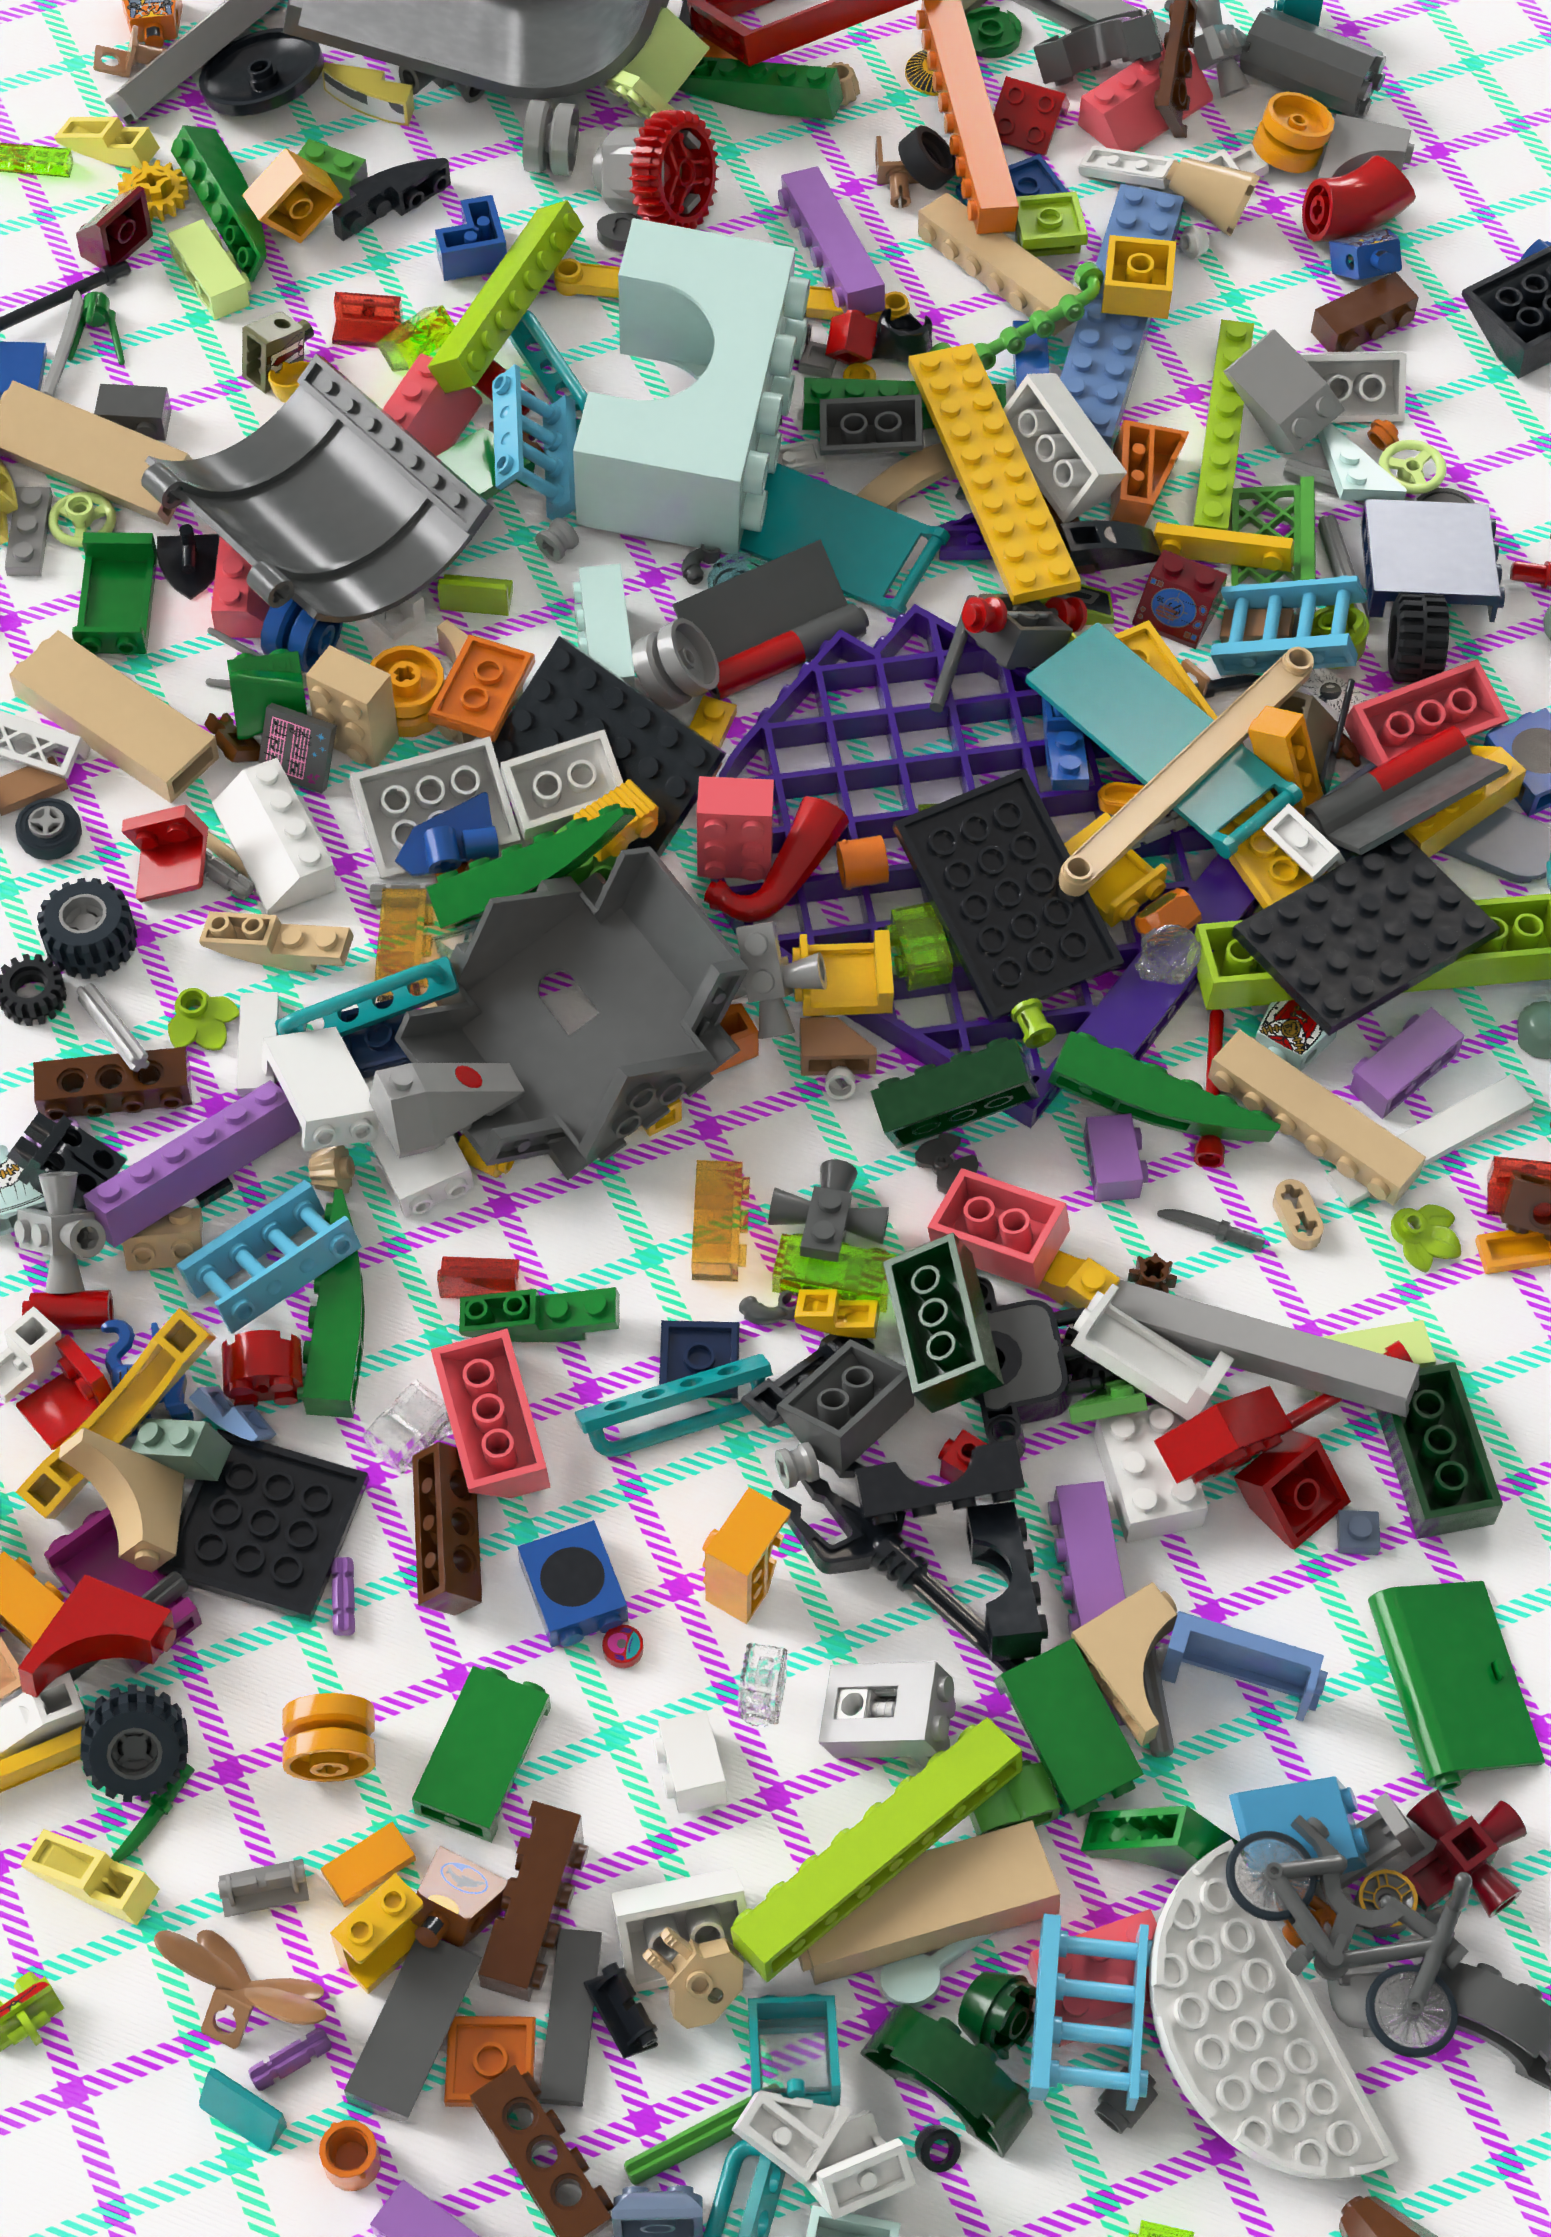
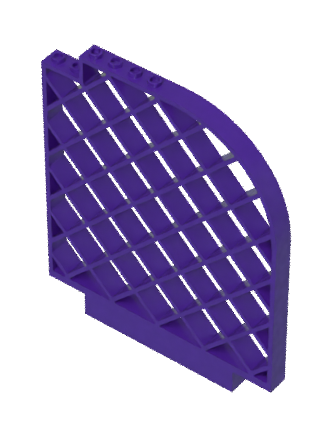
(1133, 1008)

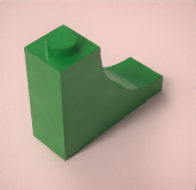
(1155, 1837)

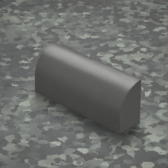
(411, 2029)

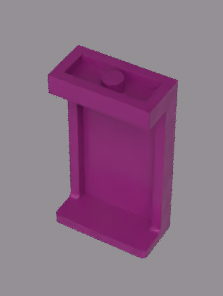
(95, 1552)

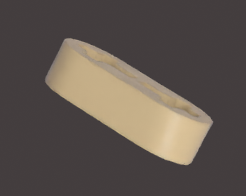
(1305, 1211)

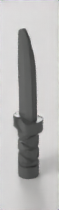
(1222, 1230)

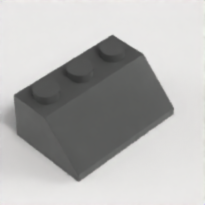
(871, 425)
(847, 1404)

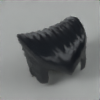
(901, 337)

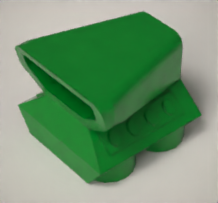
(263, 681)

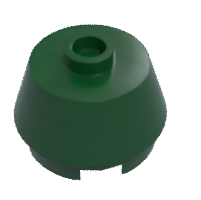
(998, 2011)

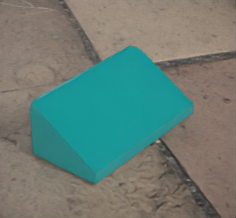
(241, 2110)

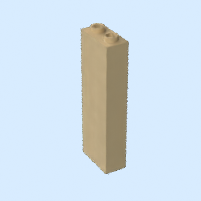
(81, 449)
(114, 716)
(940, 1900)

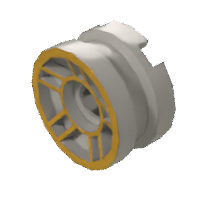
(1386, 1883)

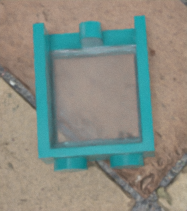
(795, 2047)

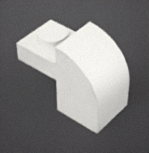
(29, 1353)

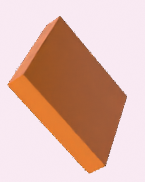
(484, 2049)

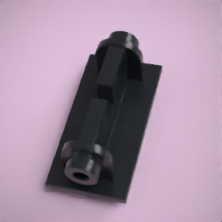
(622, 2016)

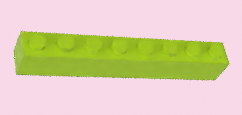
(505, 297)
(1222, 431)
(875, 1848)

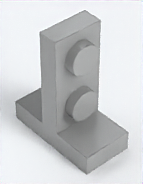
(1387, 1836)

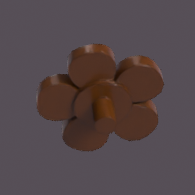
(1348, 751)

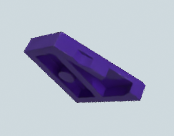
(965, 541)

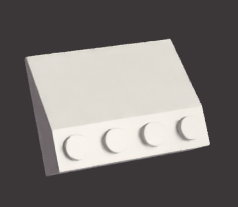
(418, 788)

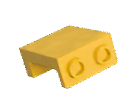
(1125, 884)
(856, 977)
(378, 1933)

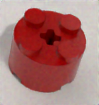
(262, 1368)

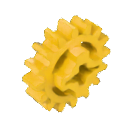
(163, 188)

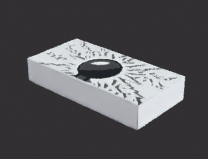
(1330, 691)

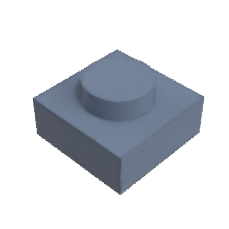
(1358, 1532)

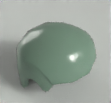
(1535, 1029)

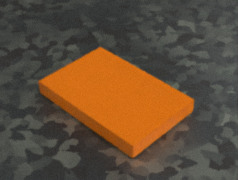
(481, 688)

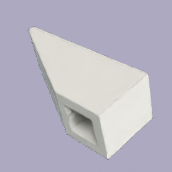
(34, 1720)

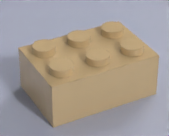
(357, 701)

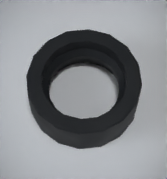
(927, 157)

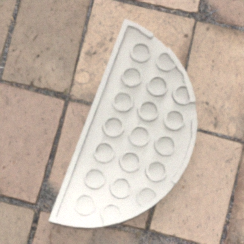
(1253, 2038)

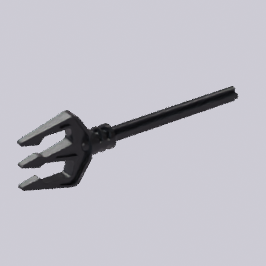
(883, 1549)

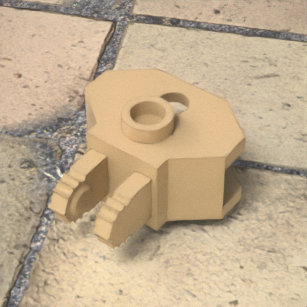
(698, 1977)

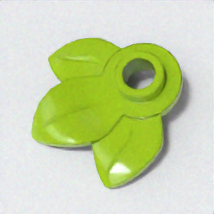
(203, 1024)
(1428, 1238)

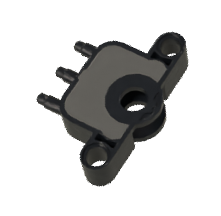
(1032, 1368)

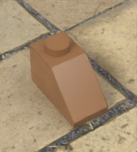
(832, 1043)

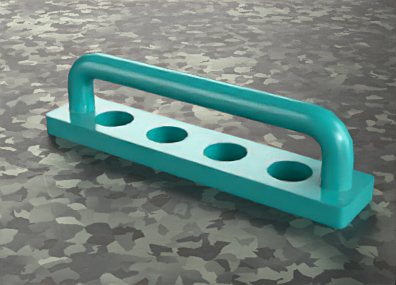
(531, 331)
(441, 984)
(670, 1394)
(762, 2196)

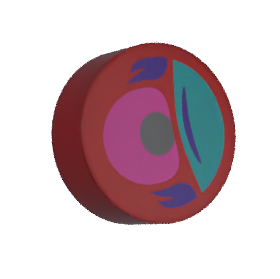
(622, 1646)

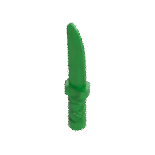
(159, 1806)

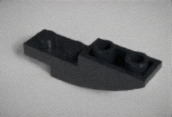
(392, 189)
(1109, 544)

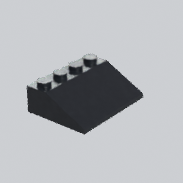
(1516, 312)

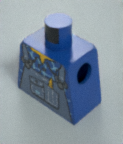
(1372, 254)

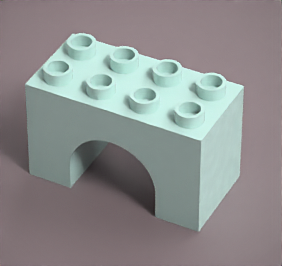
(699, 459)

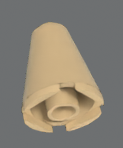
(1213, 190)

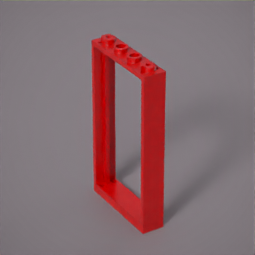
(715, 22)

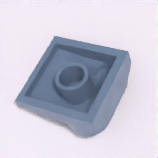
(658, 2213)

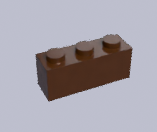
(1364, 314)

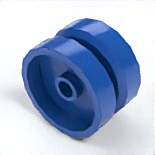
(296, 630)

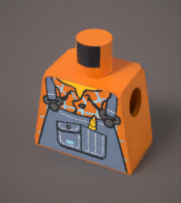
(155, 19)

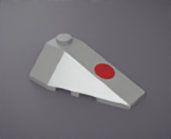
(433, 1101)

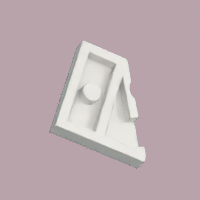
(790, 2131)

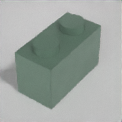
(184, 1446)

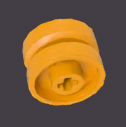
(1293, 132)
(415, 685)
(328, 1737)

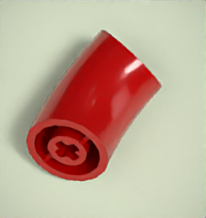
(1355, 201)

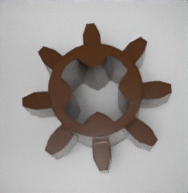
(1153, 1273)

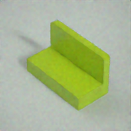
(475, 594)

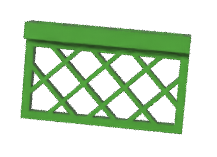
(1302, 533)

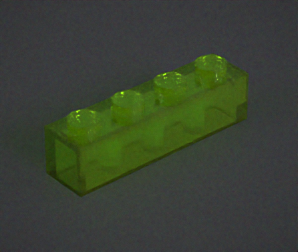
(36, 160)

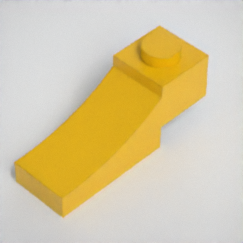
(1076, 1280)

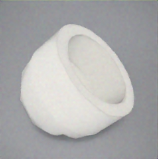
(834, 1085)

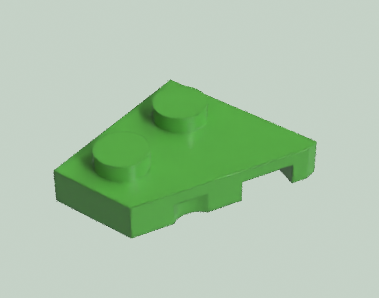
(1114, 1400)

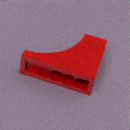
(94, 1626)

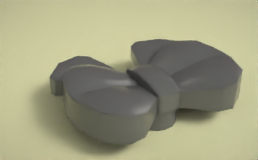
(936, 1155)

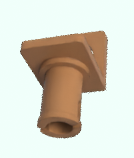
(135, 54)
(894, 174)

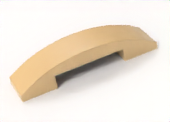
(909, 477)

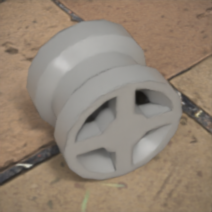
(557, 539)
(797, 1465)

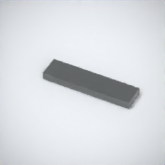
(570, 2018)

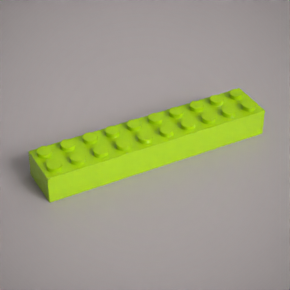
(1516, 955)

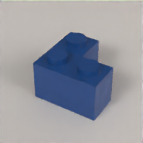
(473, 246)

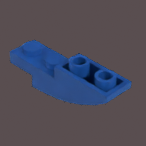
(1064, 751)

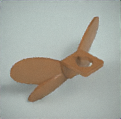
(219, 1965)

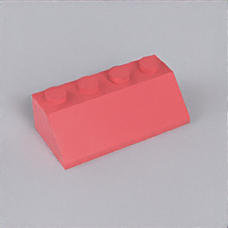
(1123, 109)
(427, 411)
(235, 606)
(1416, 712)
(491, 1416)

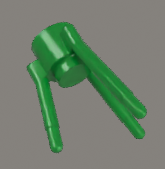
(95, 313)

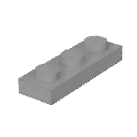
(28, 532)

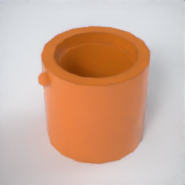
(862, 862)
(350, 2155)

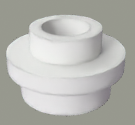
(1194, 241)

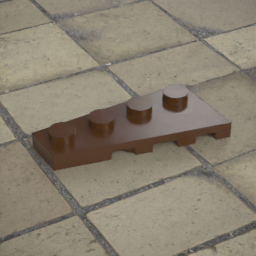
(1177, 65)

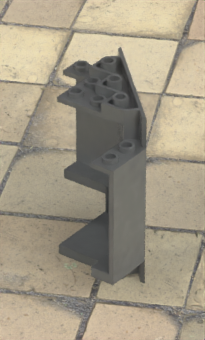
(646, 967)

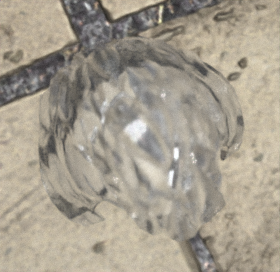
(1168, 954)

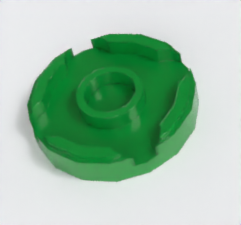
(994, 31)

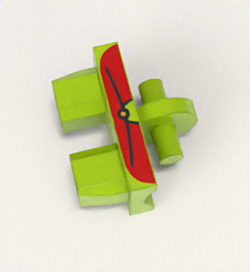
(27, 2010)

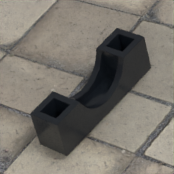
(887, 1491)
(1012, 1619)

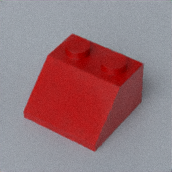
(1293, 1488)

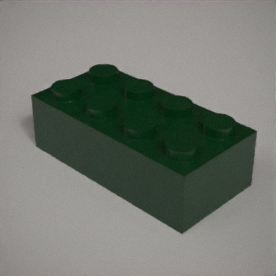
(954, 1092)
(942, 1323)
(1441, 1457)

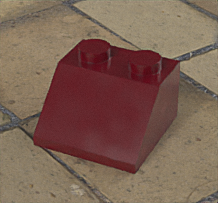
(116, 229)

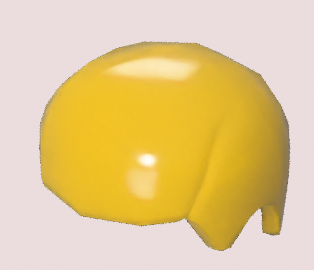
(285, 381)

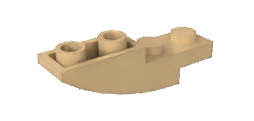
(269, 943)

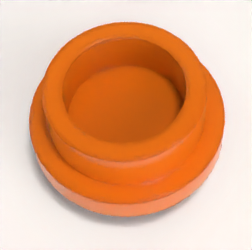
(1383, 434)

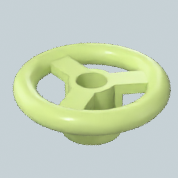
(1410, 470)
(80, 510)

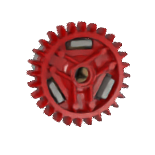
(659, 169)

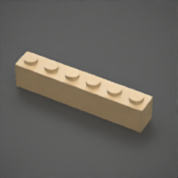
(993, 259)
(1316, 1117)

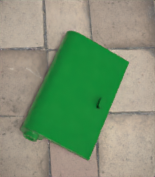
(1454, 1680)

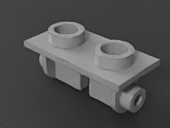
(263, 1888)

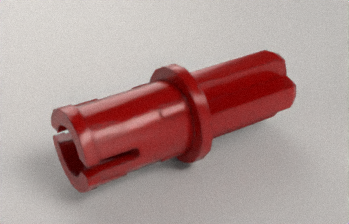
(1531, 573)

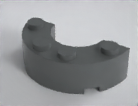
(1097, 44)
(1504, 2016)

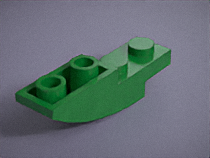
(543, 1317)

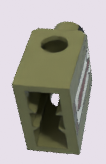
(271, 343)

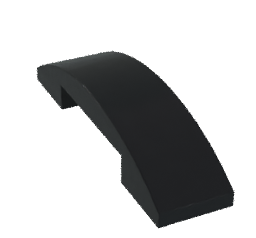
(764, 1398)

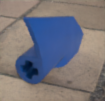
(451, 839)

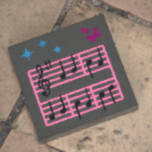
(300, 744)

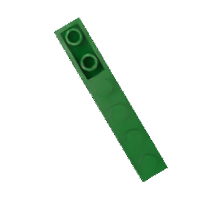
(768, 87)
(220, 190)
(835, 388)
(521, 869)
(1151, 1094)
(337, 1333)

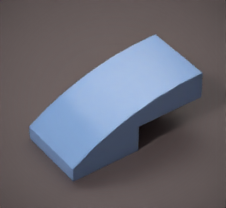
(239, 1420)

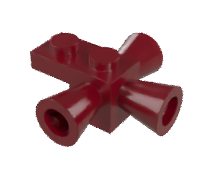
(1466, 1849)

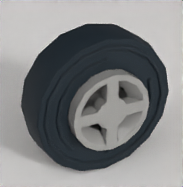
(34, 825)

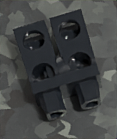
(64, 1149)

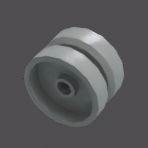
(550, 137)
(675, 664)

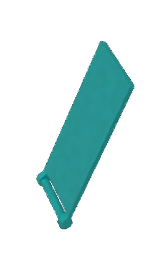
(859, 536)
(1147, 724)

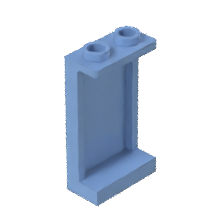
(1245, 1658)

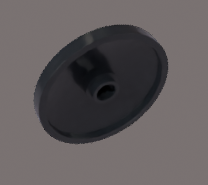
(260, 73)

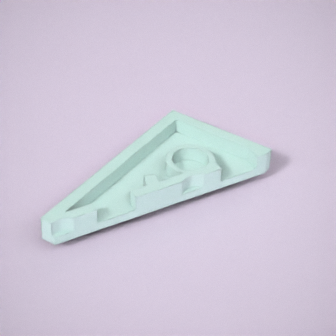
(1354, 472)

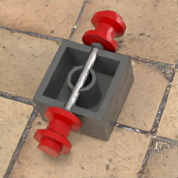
(1022, 632)

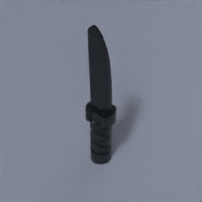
(1229, 683)

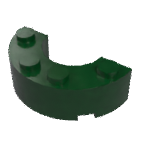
(953, 2071)

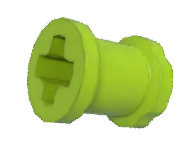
(1033, 1023)

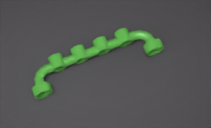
(1089, 280)

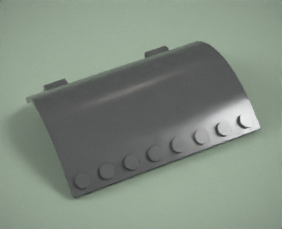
(329, 502)

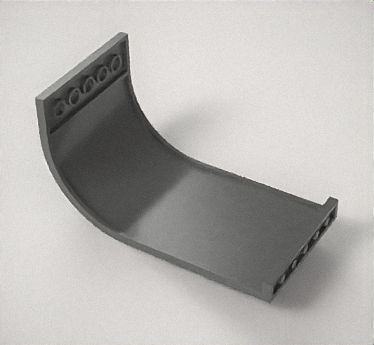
(487, 44)

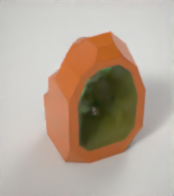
(1169, 909)

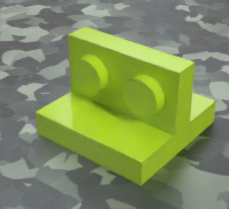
(1051, 224)

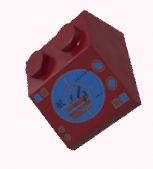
(1180, 598)

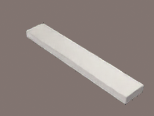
(1450, 1129)

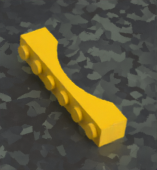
(136, 1395)

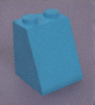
(1321, 1798)

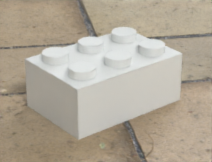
(1139, 1480)

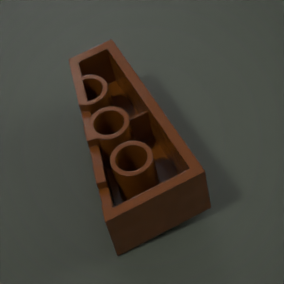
(534, 1902)

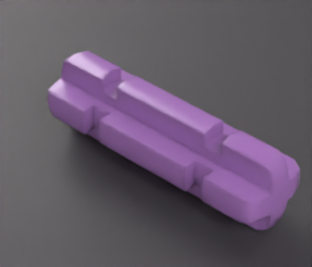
(343, 1596)
(289, 2059)

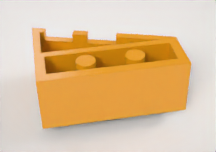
(740, 1557)

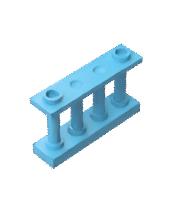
(556, 433)
(1259, 655)
(255, 1237)
(1051, 2028)

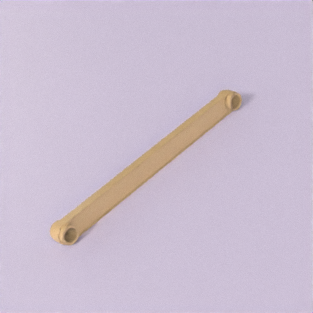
(1183, 773)

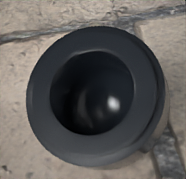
(926, 2139)

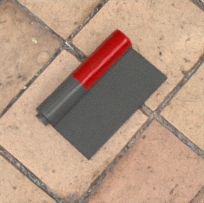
(772, 617)
(1402, 792)

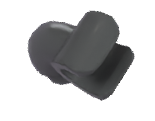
(691, 566)
(762, 1315)

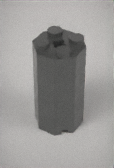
(1313, 62)

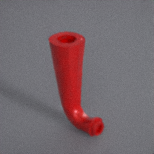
(809, 840)

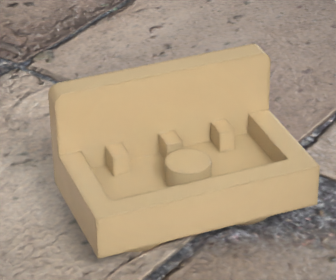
(165, 1241)

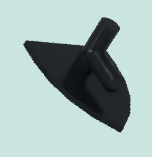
(188, 560)

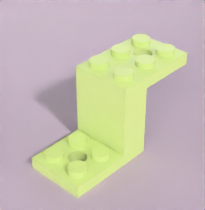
(659, 66)

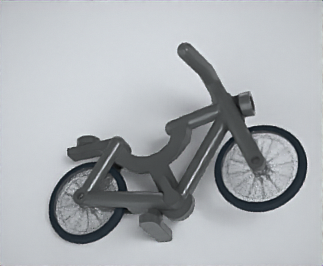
(1405, 2004)

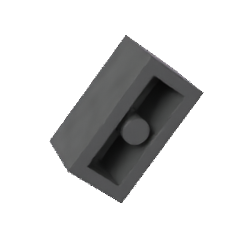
(136, 407)

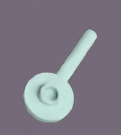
(918, 1978)

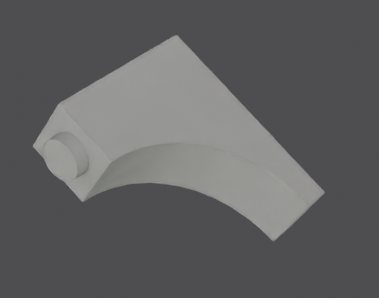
(1358, 140)

